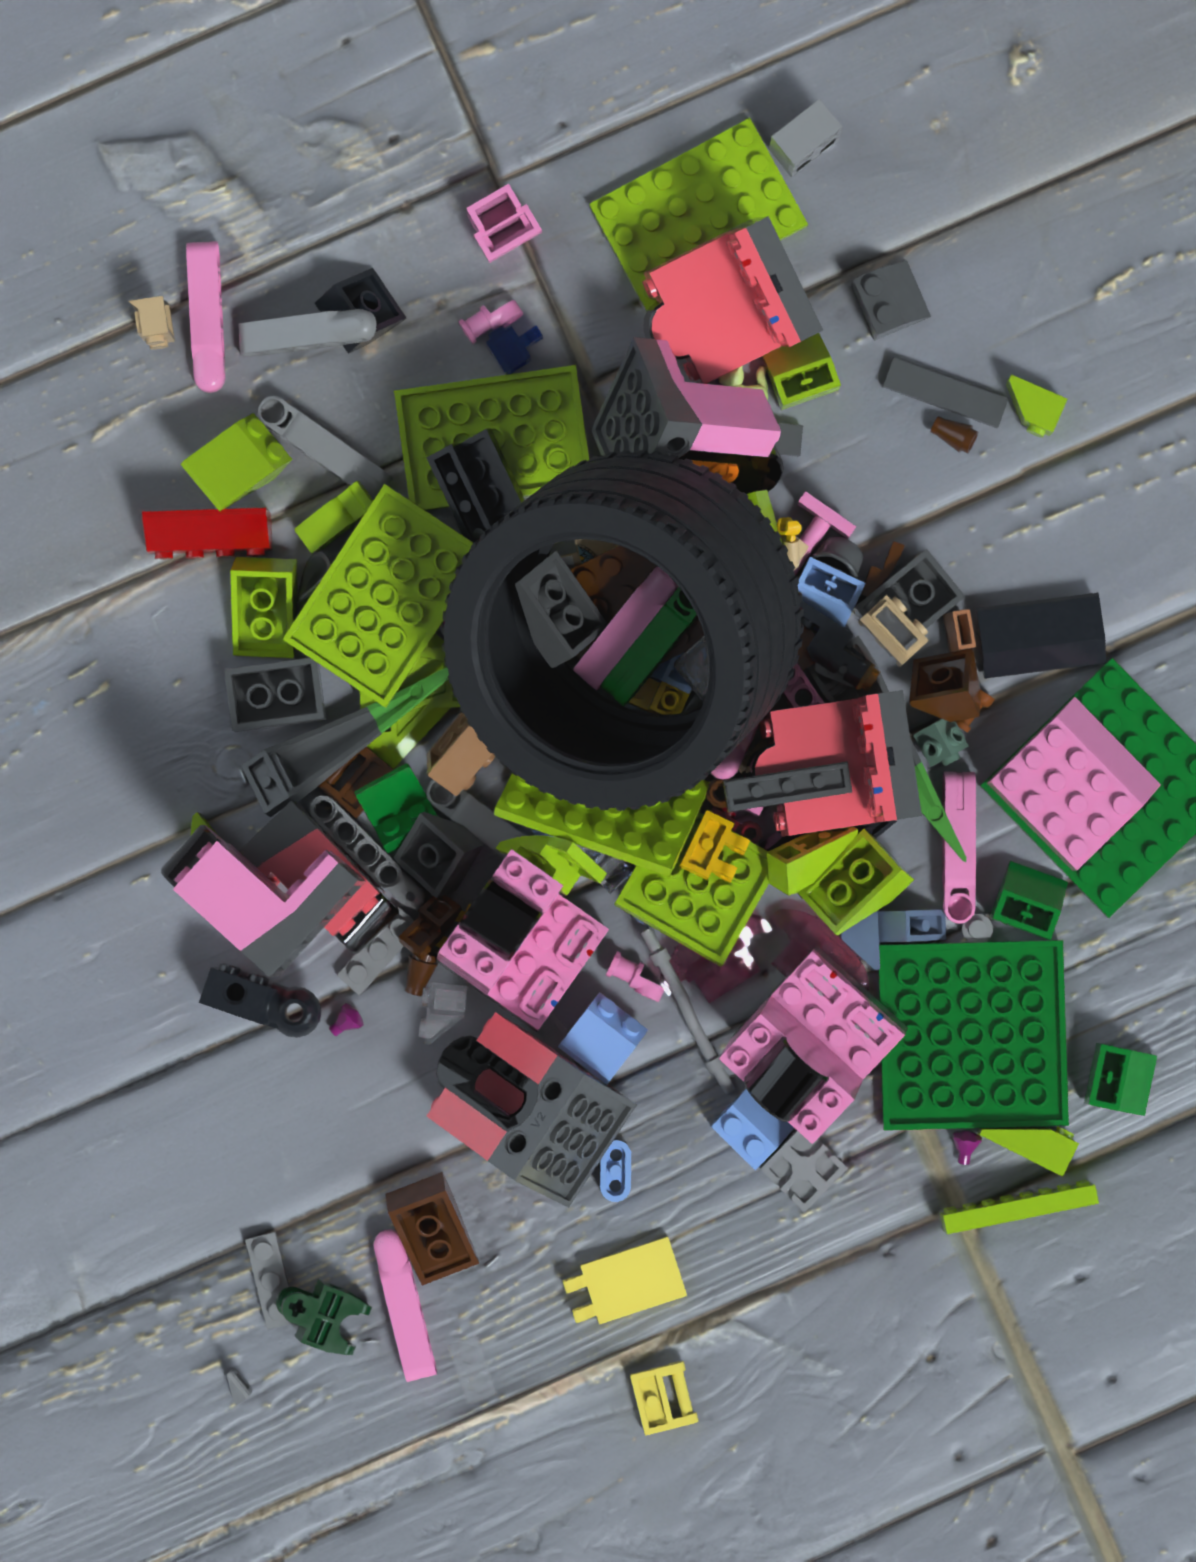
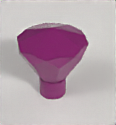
(347, 1020)
(966, 1143)

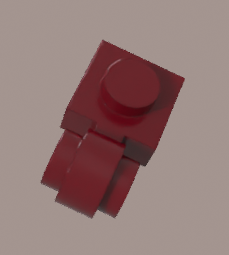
(739, 828)

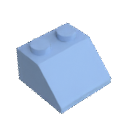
(603, 1038)
(751, 1129)

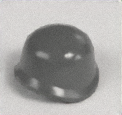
(841, 554)
(312, 575)

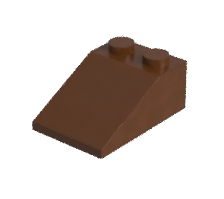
(431, 1228)

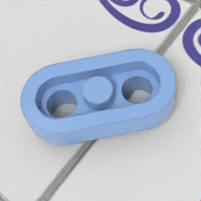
(616, 1170)

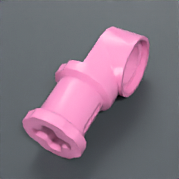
(484, 320)
(630, 972)

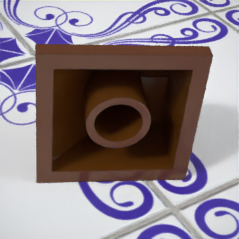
(946, 685)

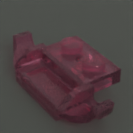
(804, 933)
(710, 977)

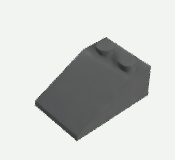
(558, 611)

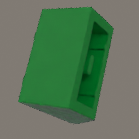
(1029, 900)
(1120, 1079)

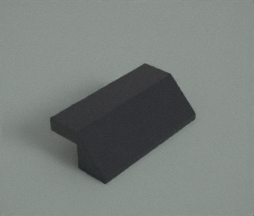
(476, 482)
(1041, 635)

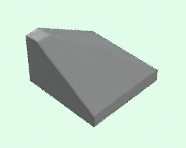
(239, 1388)

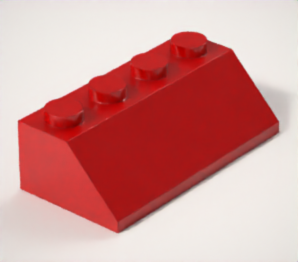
(207, 532)

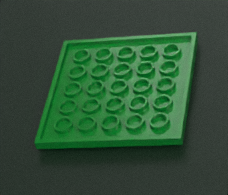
(1166, 818)
(979, 1035)

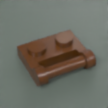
(369, 771)

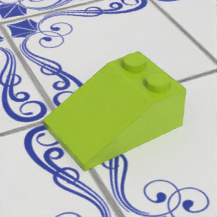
(237, 462)
(263, 606)
(856, 884)

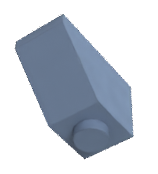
(911, 925)
(864, 941)

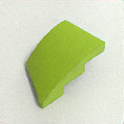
(555, 857)

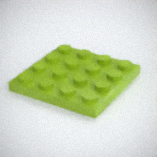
(696, 910)

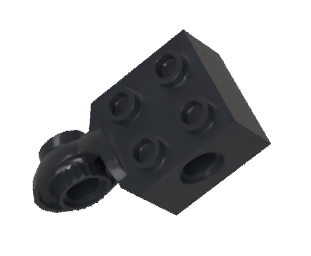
(261, 1001)

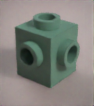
(941, 742)

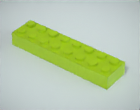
(1020, 1207)

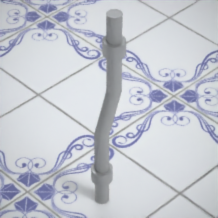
(661, 957)

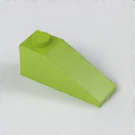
(806, 858)
(1040, 1145)

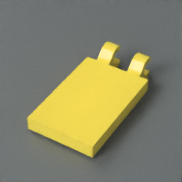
(628, 1282)

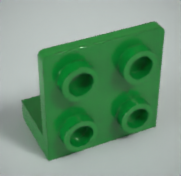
(394, 805)

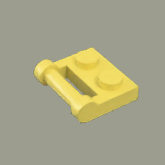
(653, 1399)

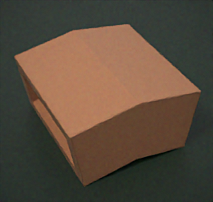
(953, 633)

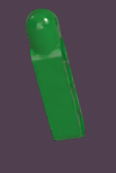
(650, 648)

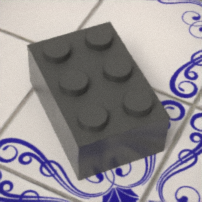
(921, 588)
(275, 694)

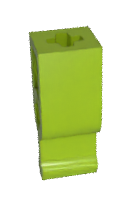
(334, 518)

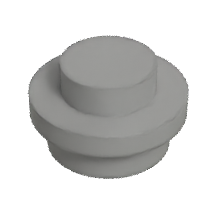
(977, 929)

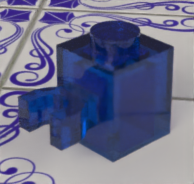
(509, 349)

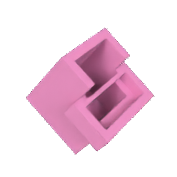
(501, 223)

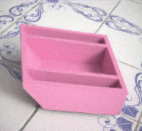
(1074, 784)

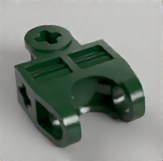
(321, 1315)

